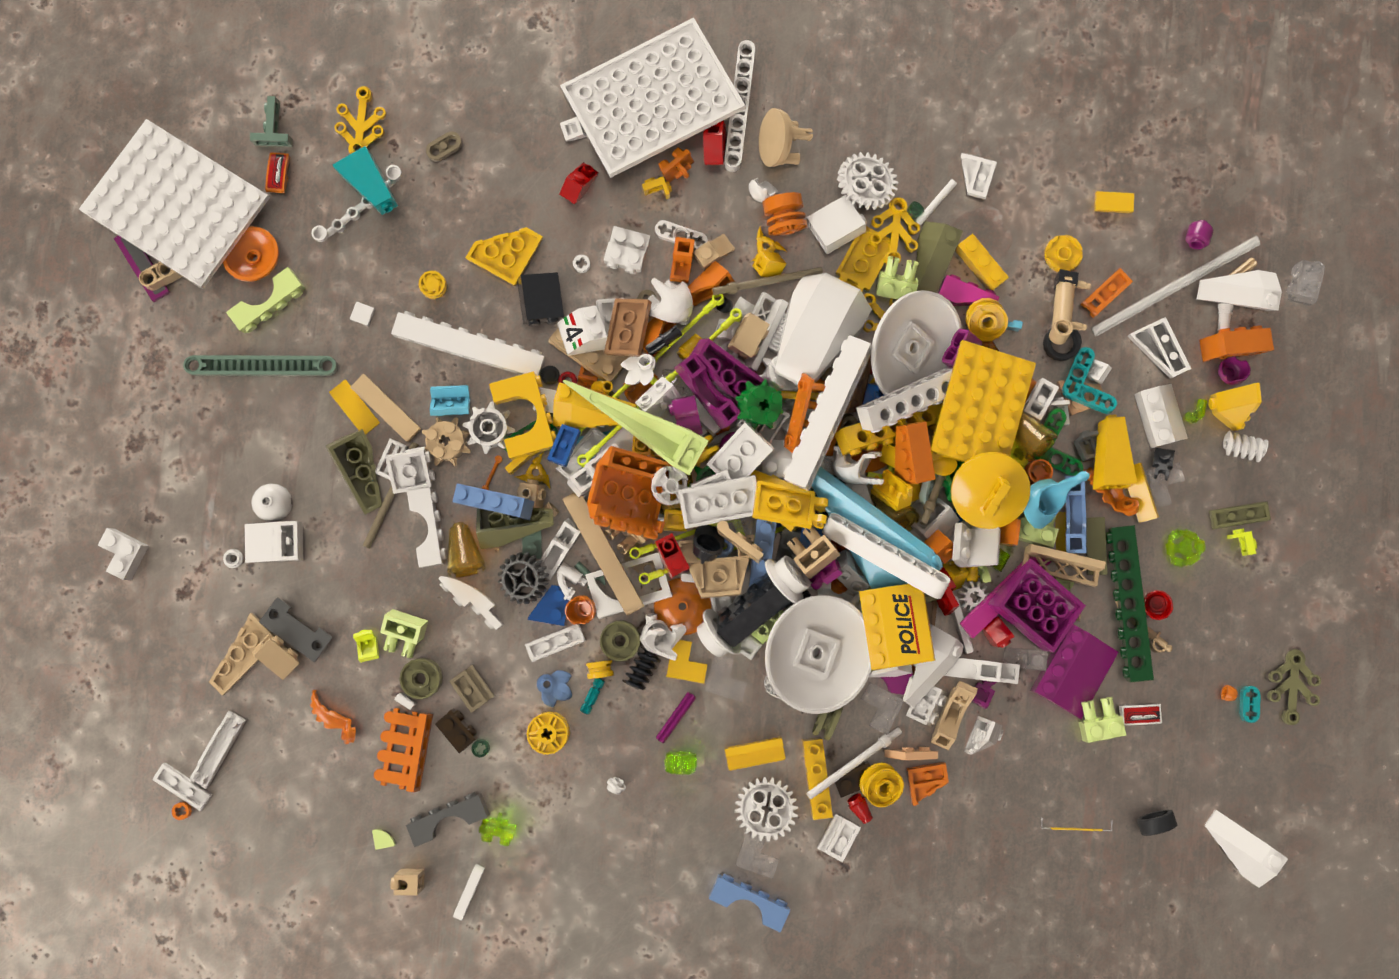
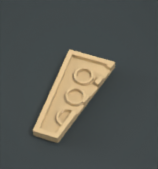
(597, 362)

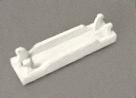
(217, 749)

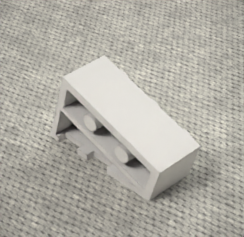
(1161, 347)

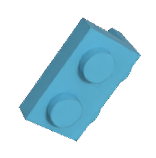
(449, 400)

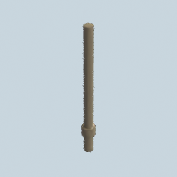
(733, 287)
(930, 506)
(382, 512)

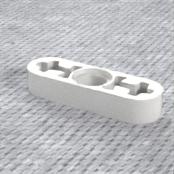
(666, 236)
(468, 892)

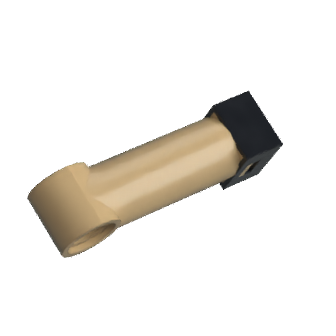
(1065, 286)

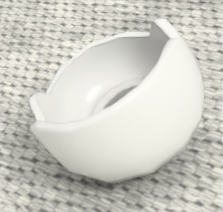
(762, 190)

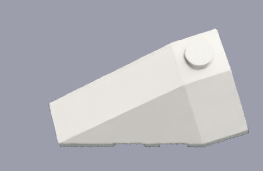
(983, 735)
(1248, 853)

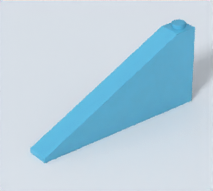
(858, 510)

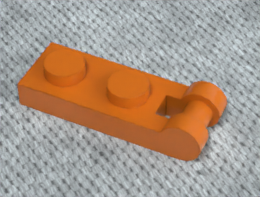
(1107, 292)

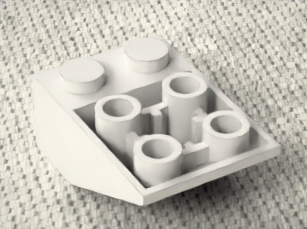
(274, 542)

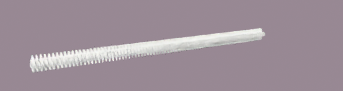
(1176, 286)

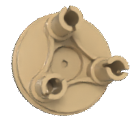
(777, 136)

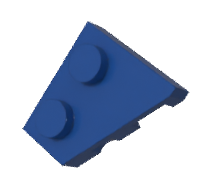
(551, 607)

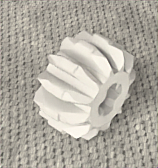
(979, 592)

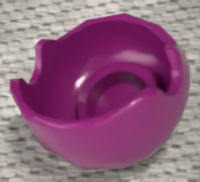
(1234, 371)

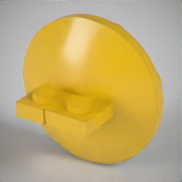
(990, 490)

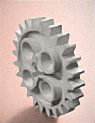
(867, 181)
(784, 813)

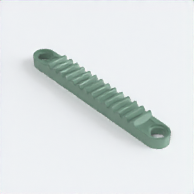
(259, 365)

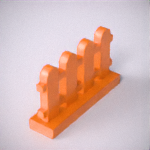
(415, 760)

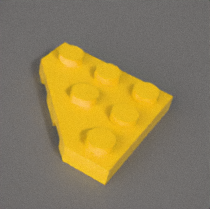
(506, 253)

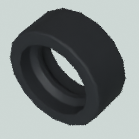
(1077, 341)
(1157, 822)

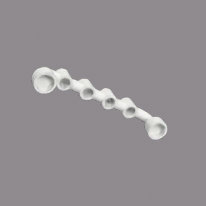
(319, 232)

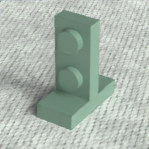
(271, 127)

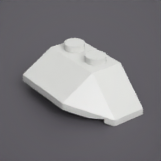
(778, 460)

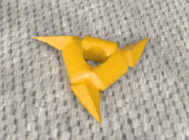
(764, 239)
(542, 473)

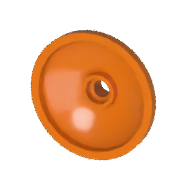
(253, 243)
(683, 592)

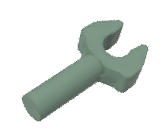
(582, 569)

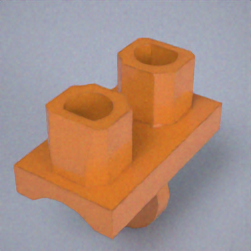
(677, 167)

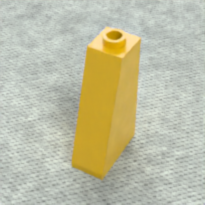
(1113, 455)

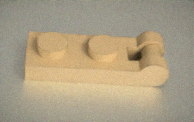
(739, 541)

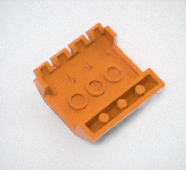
(623, 493)

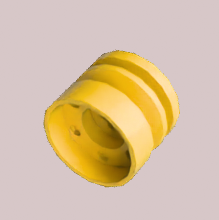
(553, 722)

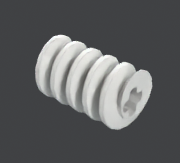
(1245, 446)

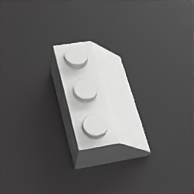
(1160, 415)

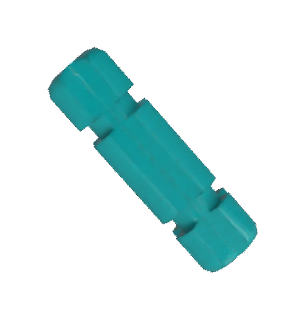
(592, 696)

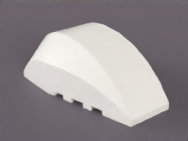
(817, 323)

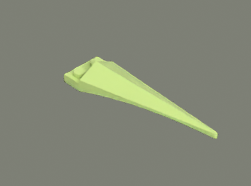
(670, 441)

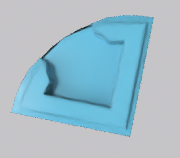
(1015, 325)

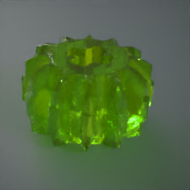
(680, 762)

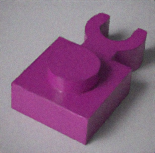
(826, 575)
(984, 693)

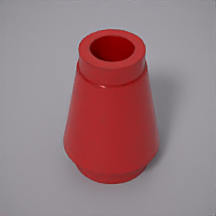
(860, 808)

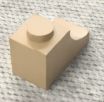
(713, 251)

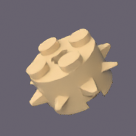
(455, 446)

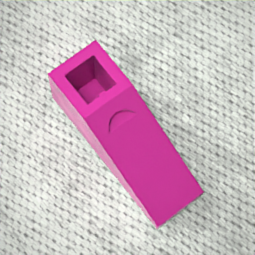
(963, 293)

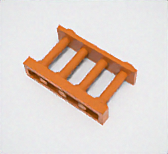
(797, 421)

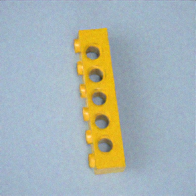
(850, 444)

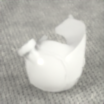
(675, 302)
(852, 471)
(658, 638)

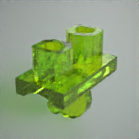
(497, 827)

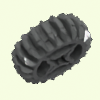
(536, 583)

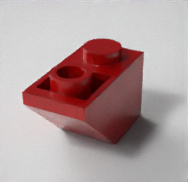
(715, 144)
(578, 182)
(671, 555)
(998, 633)

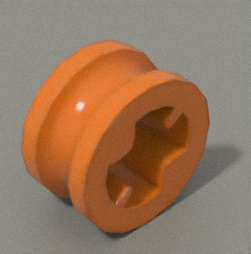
(188, 809)

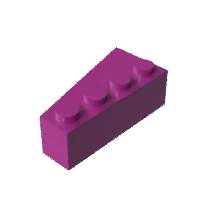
(725, 370)

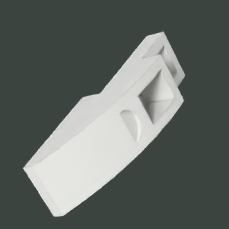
(466, 594)
(985, 670)

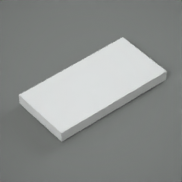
(717, 501)

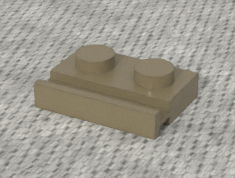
(472, 688)

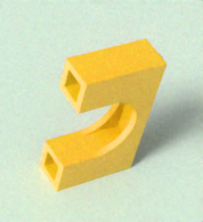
(540, 436)

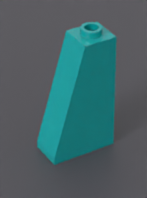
(366, 178)

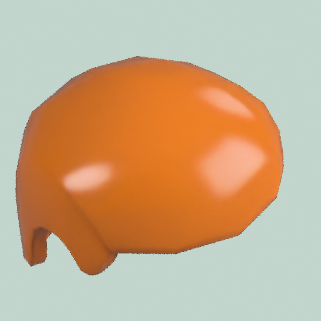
(580, 610)

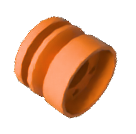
(784, 214)

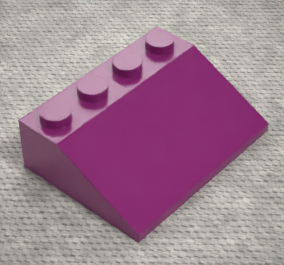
(1037, 606)
(1075, 671)

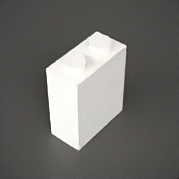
(837, 224)

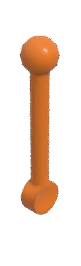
(498, 459)

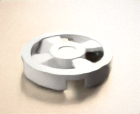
(669, 485)

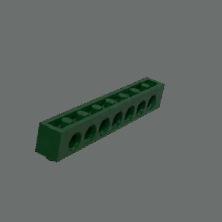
(1144, 671)

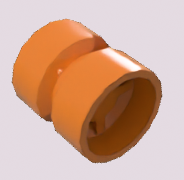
(1038, 470)

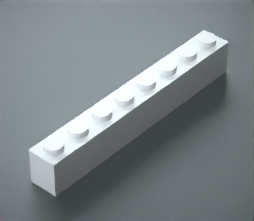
(467, 345)
(828, 413)

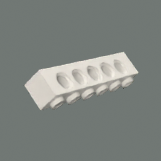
(923, 393)

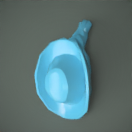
(1048, 498)

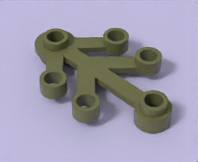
(1294, 684)

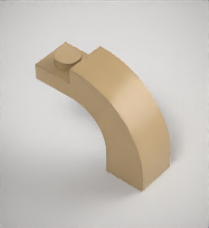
(952, 714)

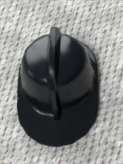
(707, 543)

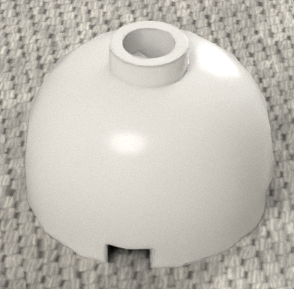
(278, 506)

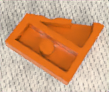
(926, 780)

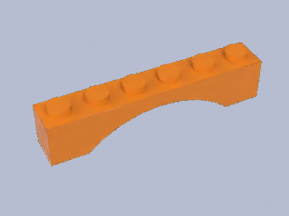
(700, 290)

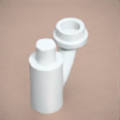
(573, 576)

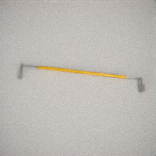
(1076, 828)

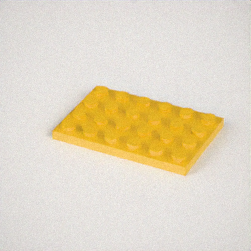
(982, 403)

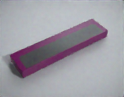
(139, 262)

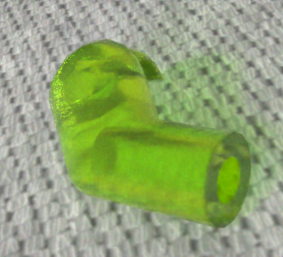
(1197, 414)

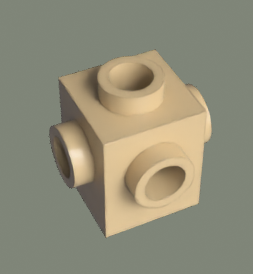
(533, 491)

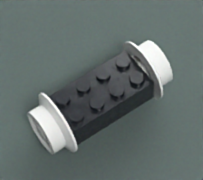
(777, 588)

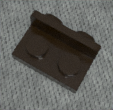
(456, 730)
(850, 782)

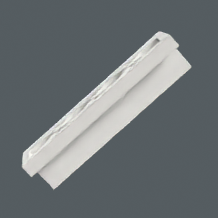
(773, 317)

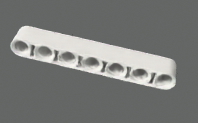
(740, 79)
(886, 556)

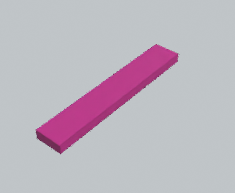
(983, 613)

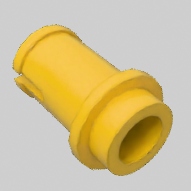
(973, 574)

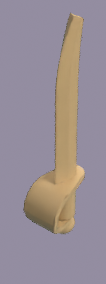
(1155, 639)

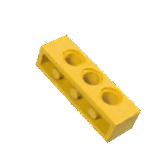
(816, 773)

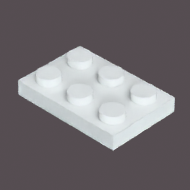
(741, 453)

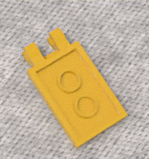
(863, 261)
(788, 505)

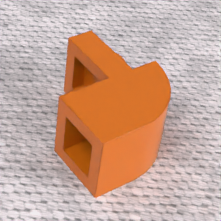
(682, 260)

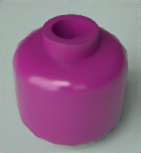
(1199, 234)

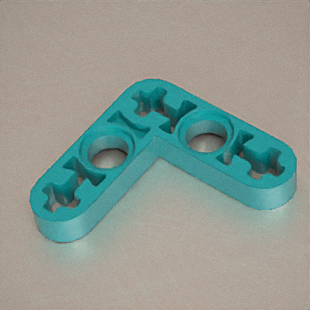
(1080, 389)

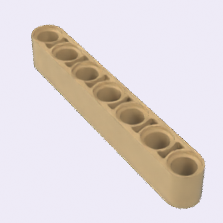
(604, 554)

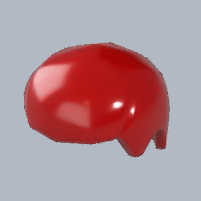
(1158, 605)

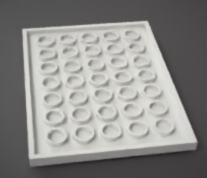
(652, 97)
(174, 203)

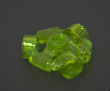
(1184, 547)

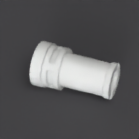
(1225, 313)

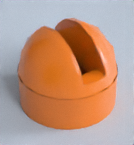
(1229, 693)

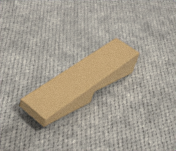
(385, 407)

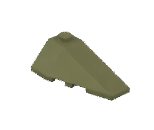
(934, 252)
(356, 465)
(499, 529)

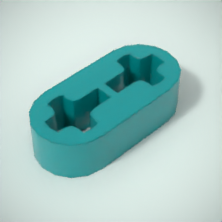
(1250, 704)

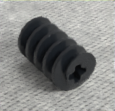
(642, 669)

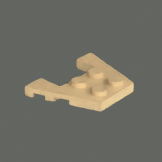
(719, 577)

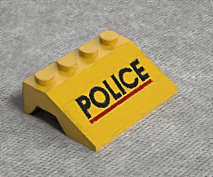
(896, 626)

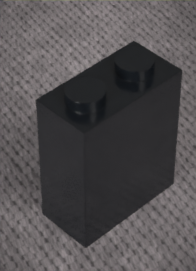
(540, 298)

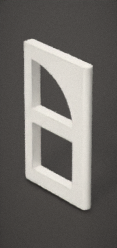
(608, 606)

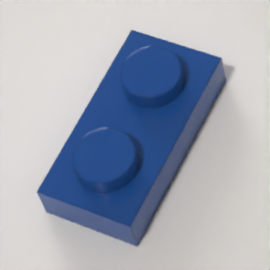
(564, 445)

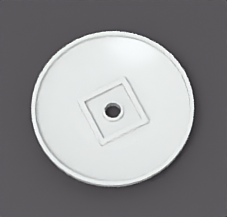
(918, 319)
(843, 662)

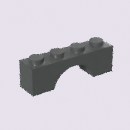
(424, 828)

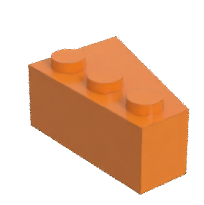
(1237, 343)
(913, 453)

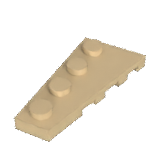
(239, 656)

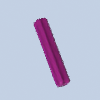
(675, 718)

